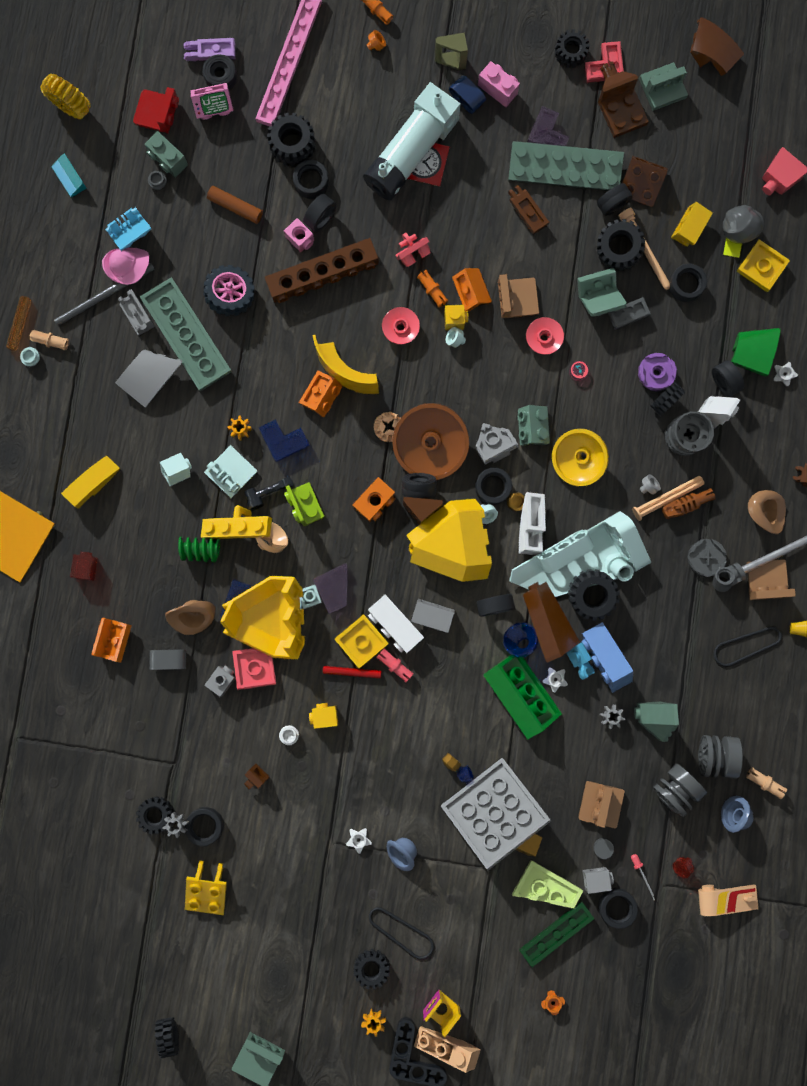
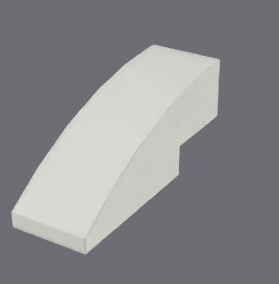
(532, 524)

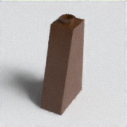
(549, 622)

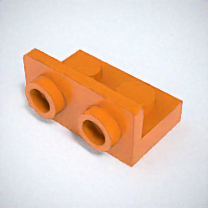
(321, 393)

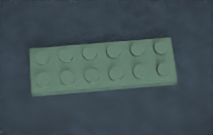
(565, 166)
(185, 334)

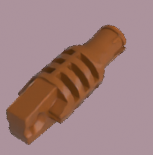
(687, 504)

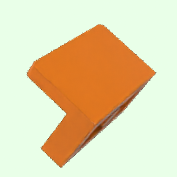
(471, 288)

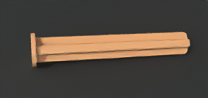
(667, 497)

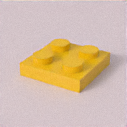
(763, 265)
(361, 641)

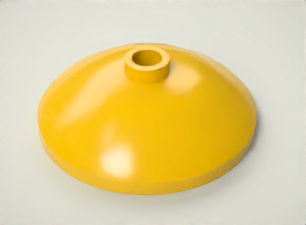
(568, 459)

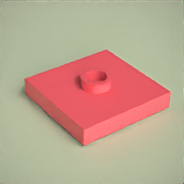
(253, 669)

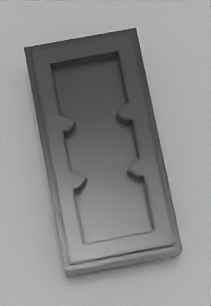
(631, 313)

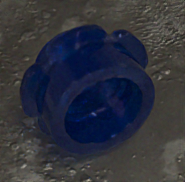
(465, 774)

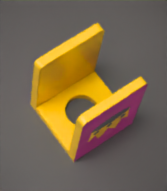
(447, 1019)

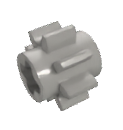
(617, 717)
(170, 823)

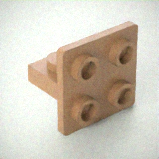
(601, 804)

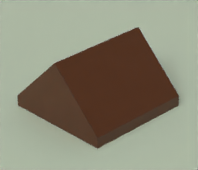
(421, 508)

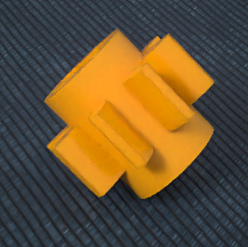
(243, 432)
(377, 1018)

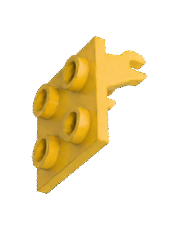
(205, 895)

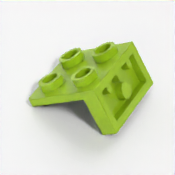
(305, 503)

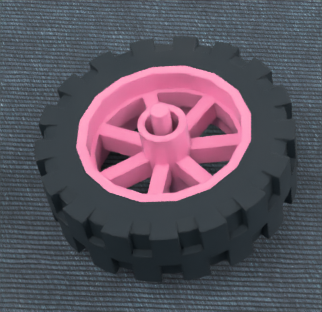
(229, 274)

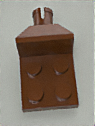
(620, 102)

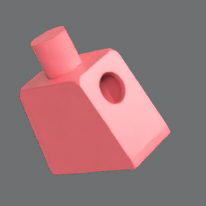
(783, 173)

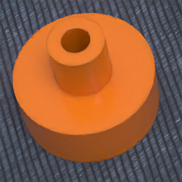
(376, 41)

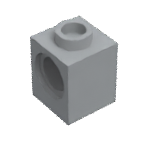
(597, 880)

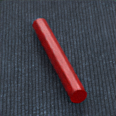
(351, 672)

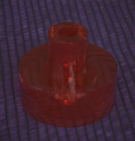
(683, 867)

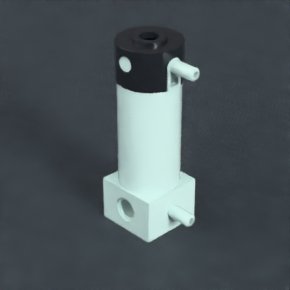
(432, 118)

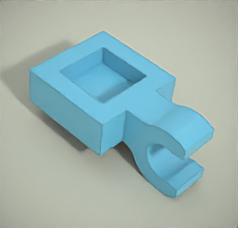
(580, 658)

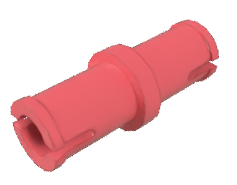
(394, 665)

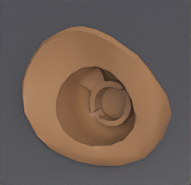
(768, 510)
(191, 617)

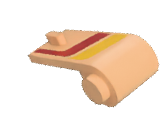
(727, 901)

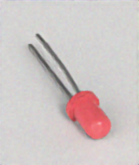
(637, 864)

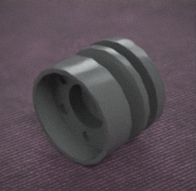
(698, 428)
(720, 757)
(679, 790)

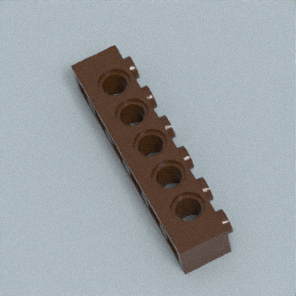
(328, 262)

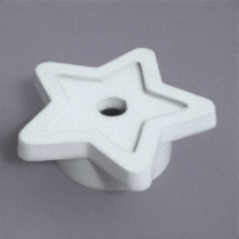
(789, 373)
(560, 679)
(353, 840)

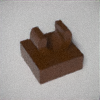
(803, 478)
(256, 777)

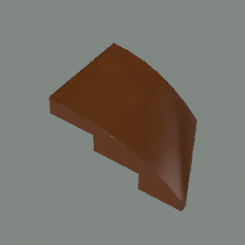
(714, 45)

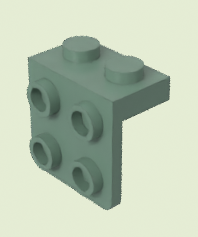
(600, 292)

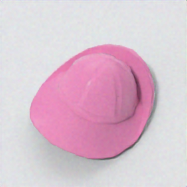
(125, 265)

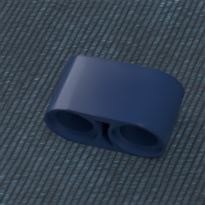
(467, 94)

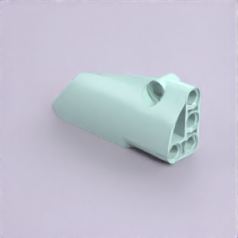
(604, 547)

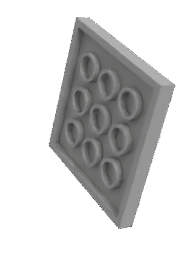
(495, 814)

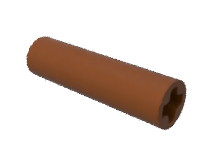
(235, 204)

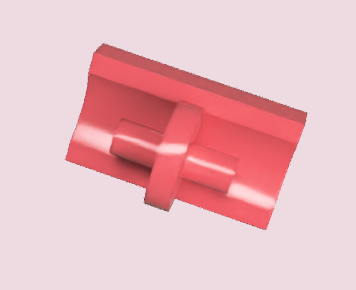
(421, 247)

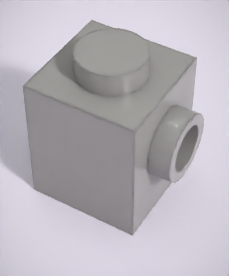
(221, 680)

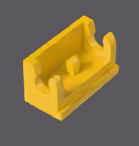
(692, 224)

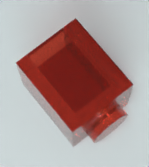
(83, 566)

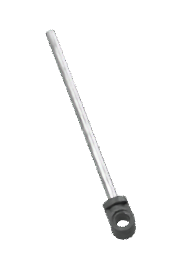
(736, 573)

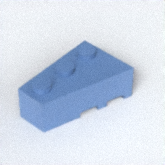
(607, 657)

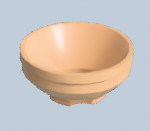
(278, 540)

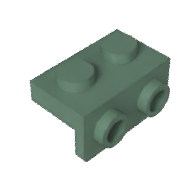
(533, 425)

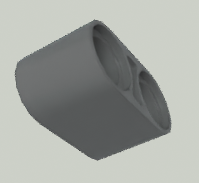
(167, 659)

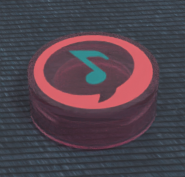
(579, 370)

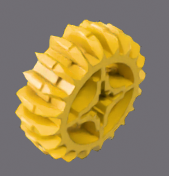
(65, 96)

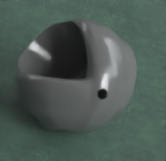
(742, 224)

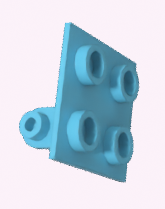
(128, 231)

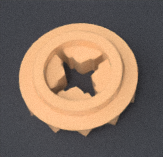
(379, 426)

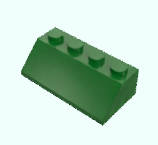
(522, 695)

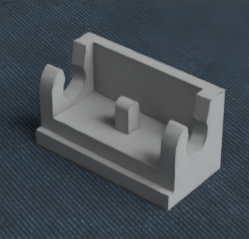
(135, 313)
(433, 615)

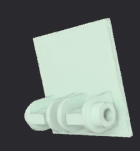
(230, 471)

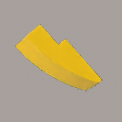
(90, 482)

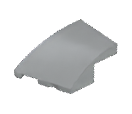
(147, 375)

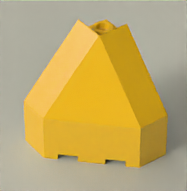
(453, 542)
(268, 617)

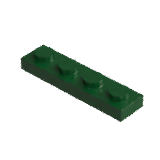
(556, 934)

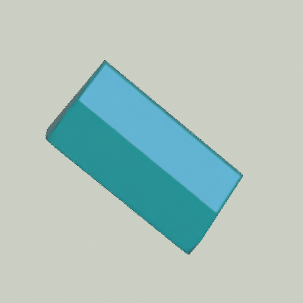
(68, 176)

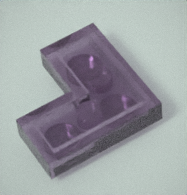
(542, 130)

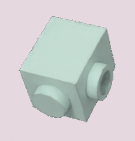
(175, 469)

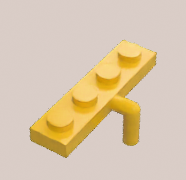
(237, 526)

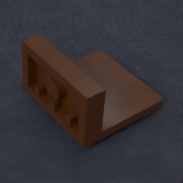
(644, 180)

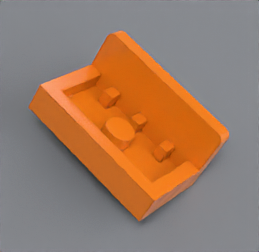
(111, 640)

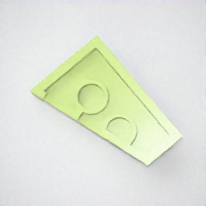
(546, 886)

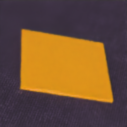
(20, 536)

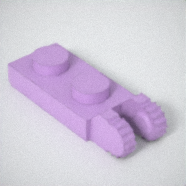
(209, 47)

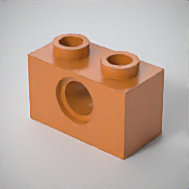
(376, 489)

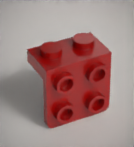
(156, 110)

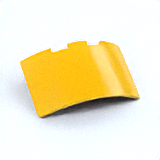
(346, 376)

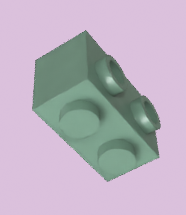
(169, 157)

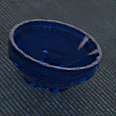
(517, 633)

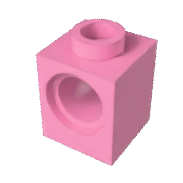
(295, 229)

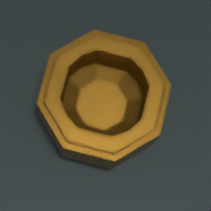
(515, 501)
(451, 763)

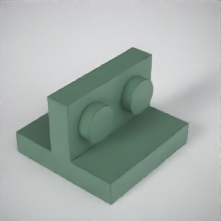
(664, 85)

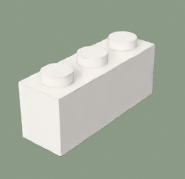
(395, 624)

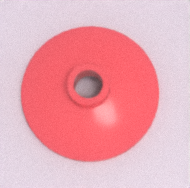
(397, 317)
(549, 328)

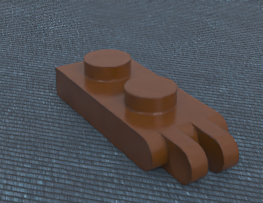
(528, 210)

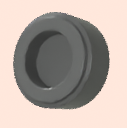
(603, 848)

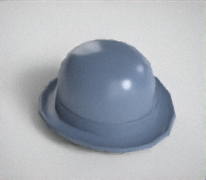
(736, 814)
(402, 853)

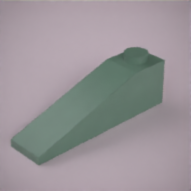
(658, 718)

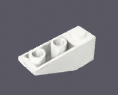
(719, 409)

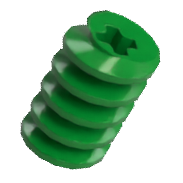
(198, 550)

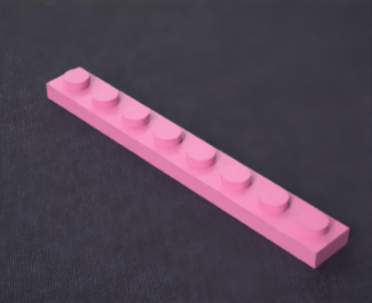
(288, 61)

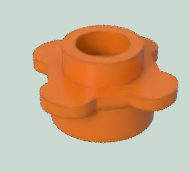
(554, 1009)

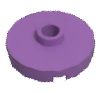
(658, 362)

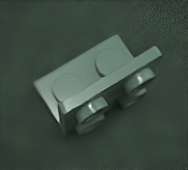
(258, 1059)

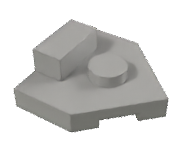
(495, 443)

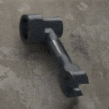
(255, 497)

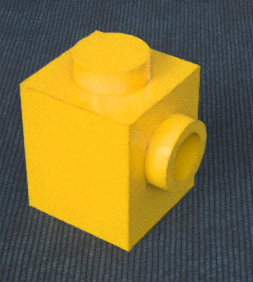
(455, 316)
(323, 716)

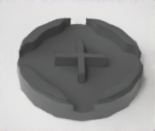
(706, 557)

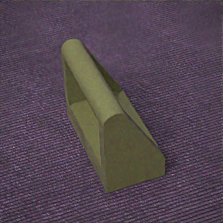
(456, 43)

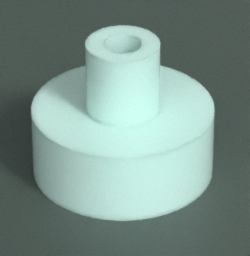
(455, 337)
(490, 513)

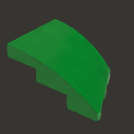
(756, 350)

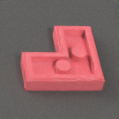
(610, 52)

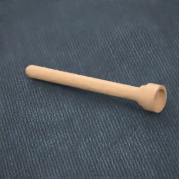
(629, 215)

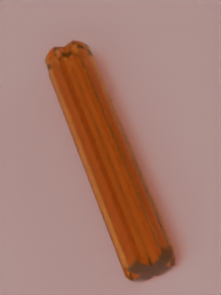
(18, 323)

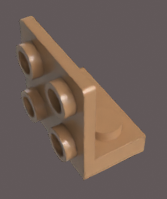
(517, 297)
(769, 581)

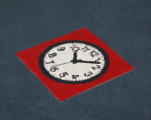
(431, 166)

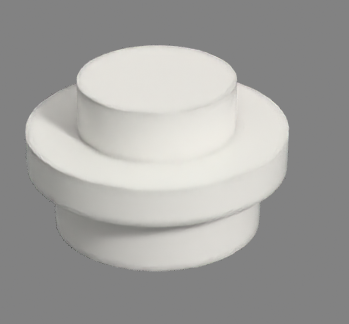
(289, 735)

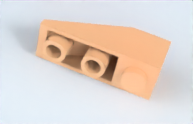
(448, 1049)

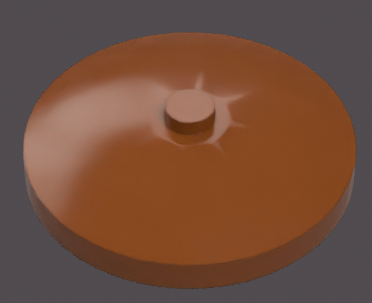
(431, 440)

